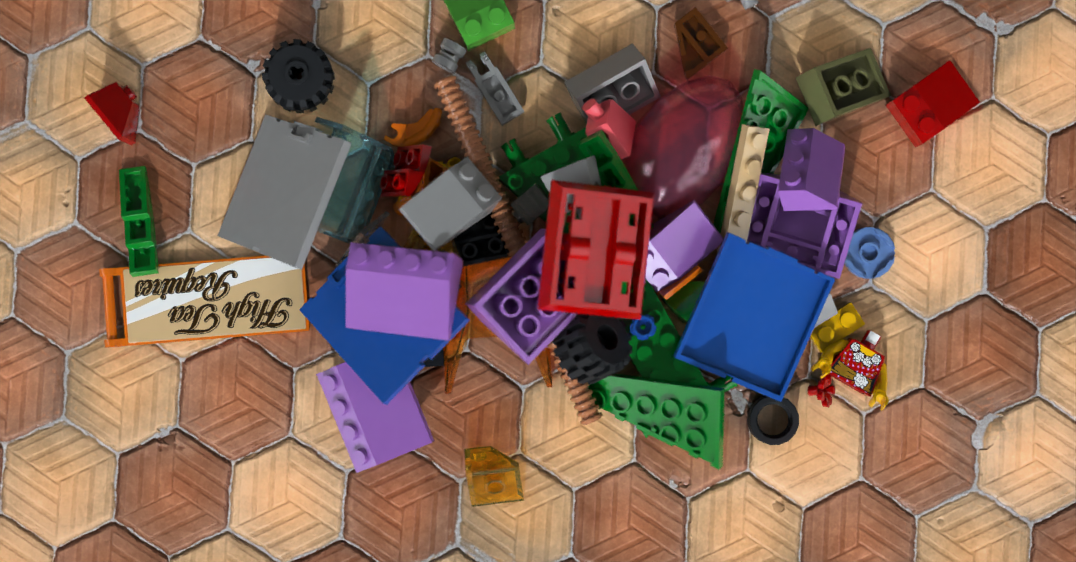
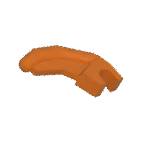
(416, 132)

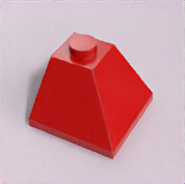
(117, 110)

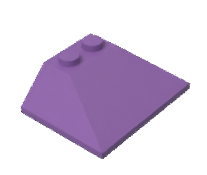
(812, 236)

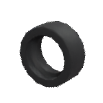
(786, 435)

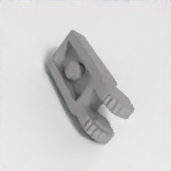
(496, 91)

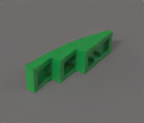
(610, 166)
(138, 221)

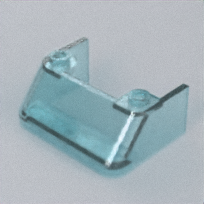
(357, 185)

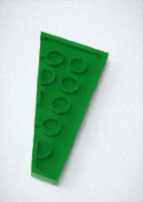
(767, 107)

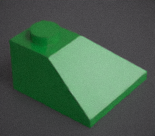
(684, 300)

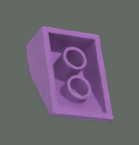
(679, 245)

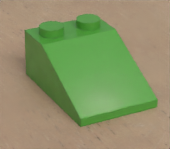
(480, 20)

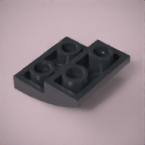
(481, 243)

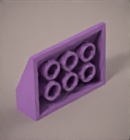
(402, 290)
(510, 302)
(369, 427)

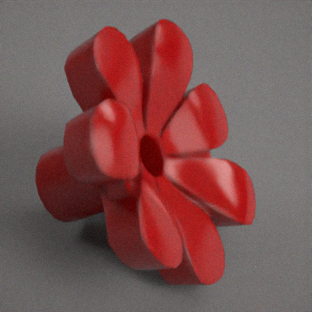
(823, 390)

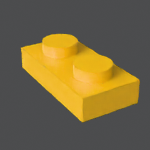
(837, 327)

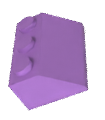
(811, 171)

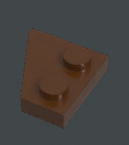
(697, 42)

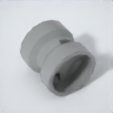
(449, 55)

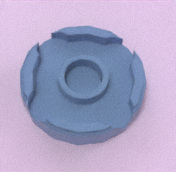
(870, 253)

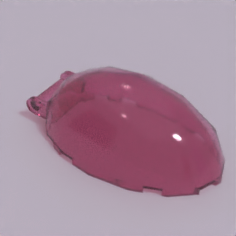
(685, 143)

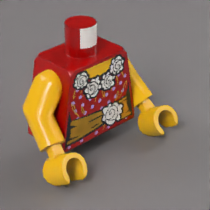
(857, 366)

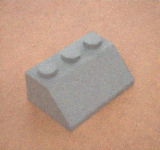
(619, 77)

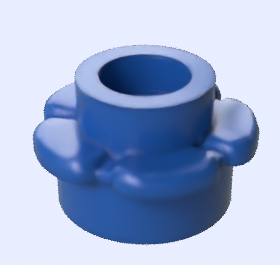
(643, 334)

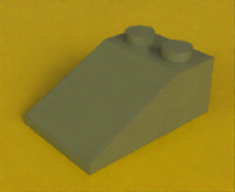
(842, 86)

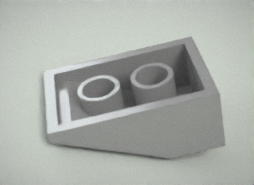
(451, 204)

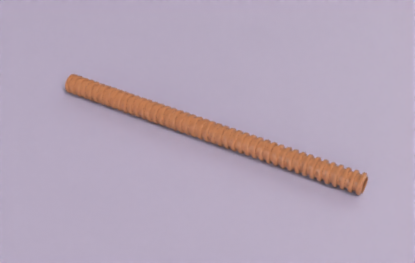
(504, 219)

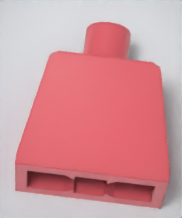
(613, 121)

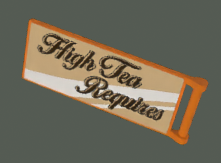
(206, 301)

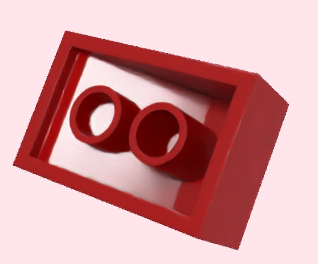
(932, 104)

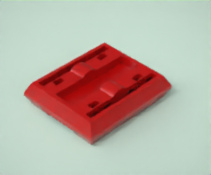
(597, 251)

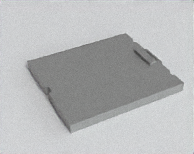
(284, 190)

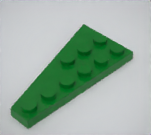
(668, 411)

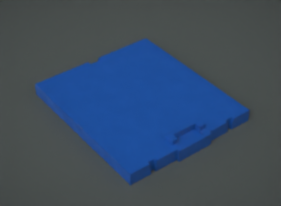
(754, 316)
(380, 359)

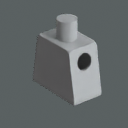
(583, 172)

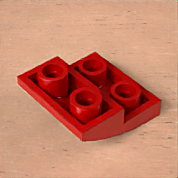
(409, 169)

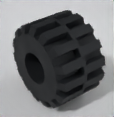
(315, 80)
(593, 347)

